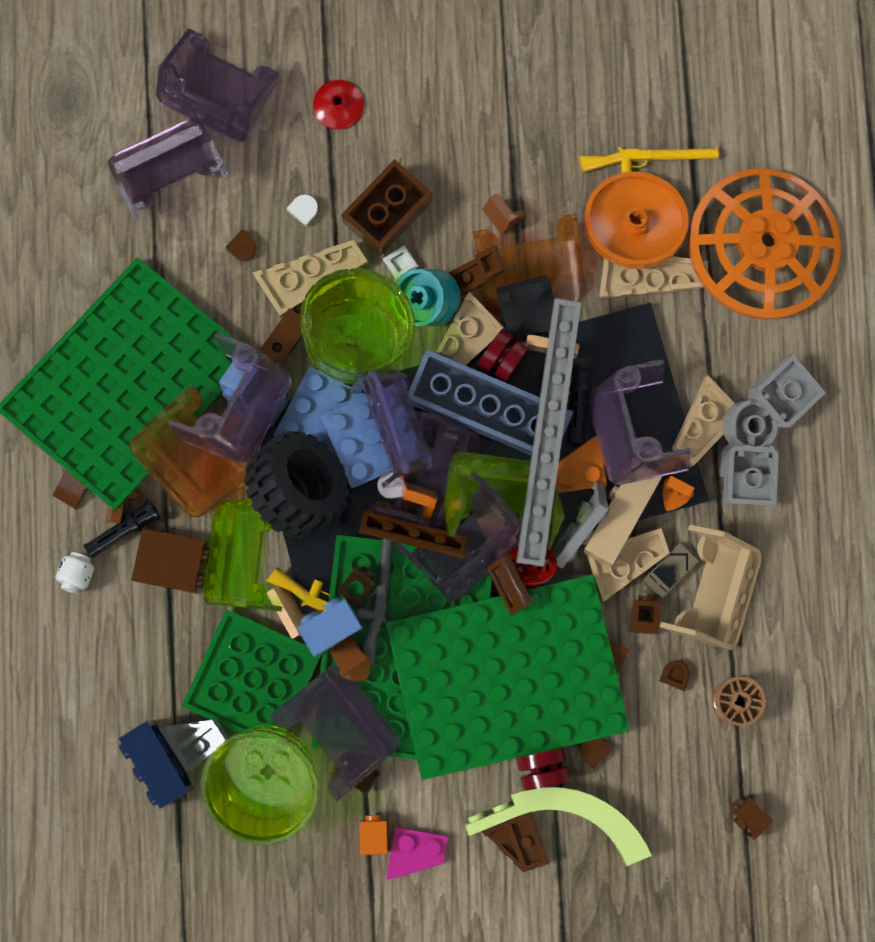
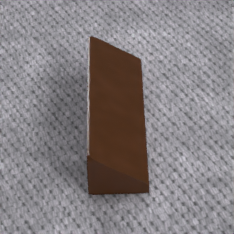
(413, 534)

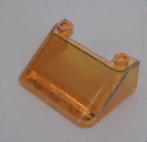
(555, 257)
(187, 473)

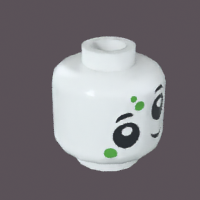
(74, 572)

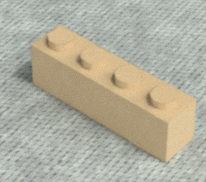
(624, 511)

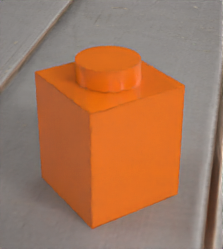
(373, 835)

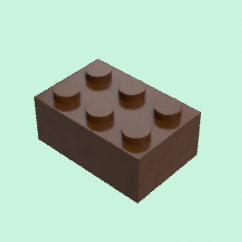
(387, 207)

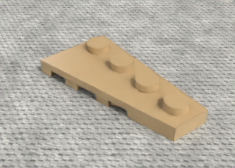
(289, 282)

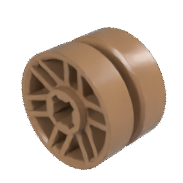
(749, 709)

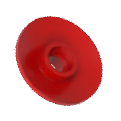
(338, 116)

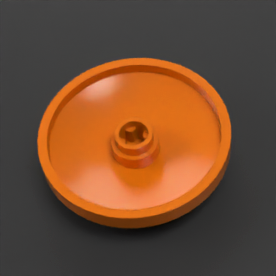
(636, 220)

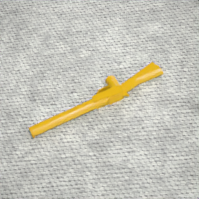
(627, 156)
(310, 598)

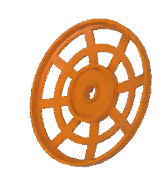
(755, 252)

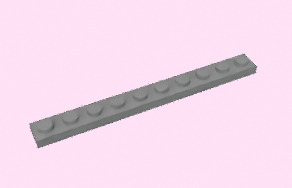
(548, 432)

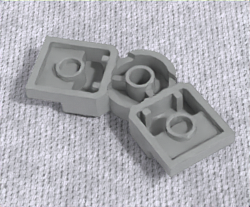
(773, 403)

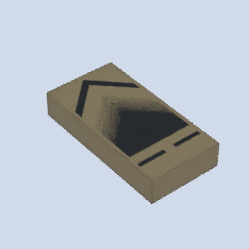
(670, 570)

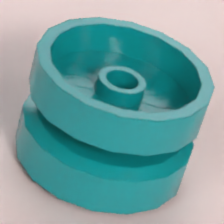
(432, 295)

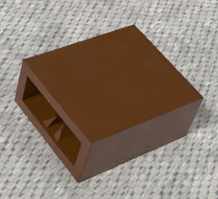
(170, 561)

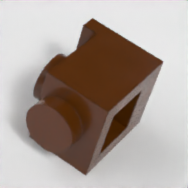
(647, 626)
(750, 817)

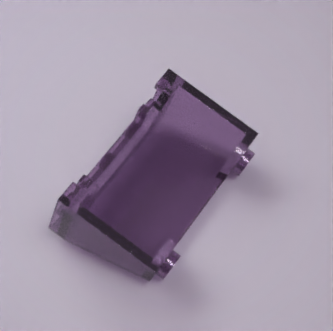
(212, 88)

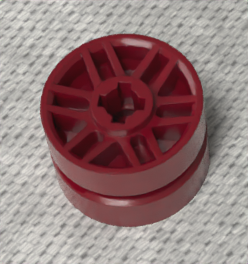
(503, 356)
(543, 769)

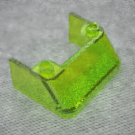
(504, 475)
(235, 558)

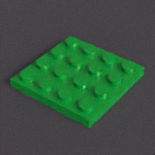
(248, 674)

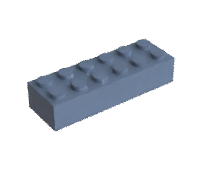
(477, 401)

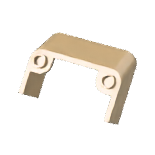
(722, 592)

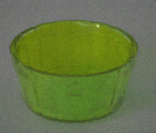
(361, 307)
(247, 803)

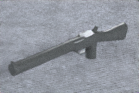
(377, 614)

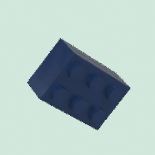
(155, 764)

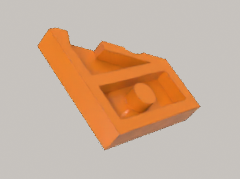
(581, 469)

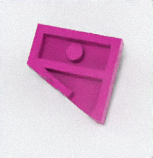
(415, 851)

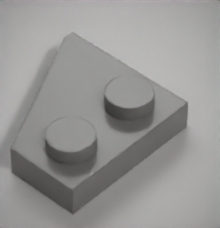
(194, 741)

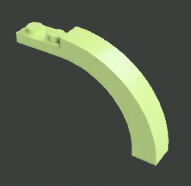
(611, 821)

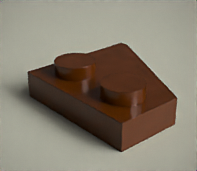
(519, 841)

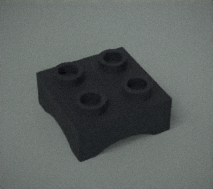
(526, 306)

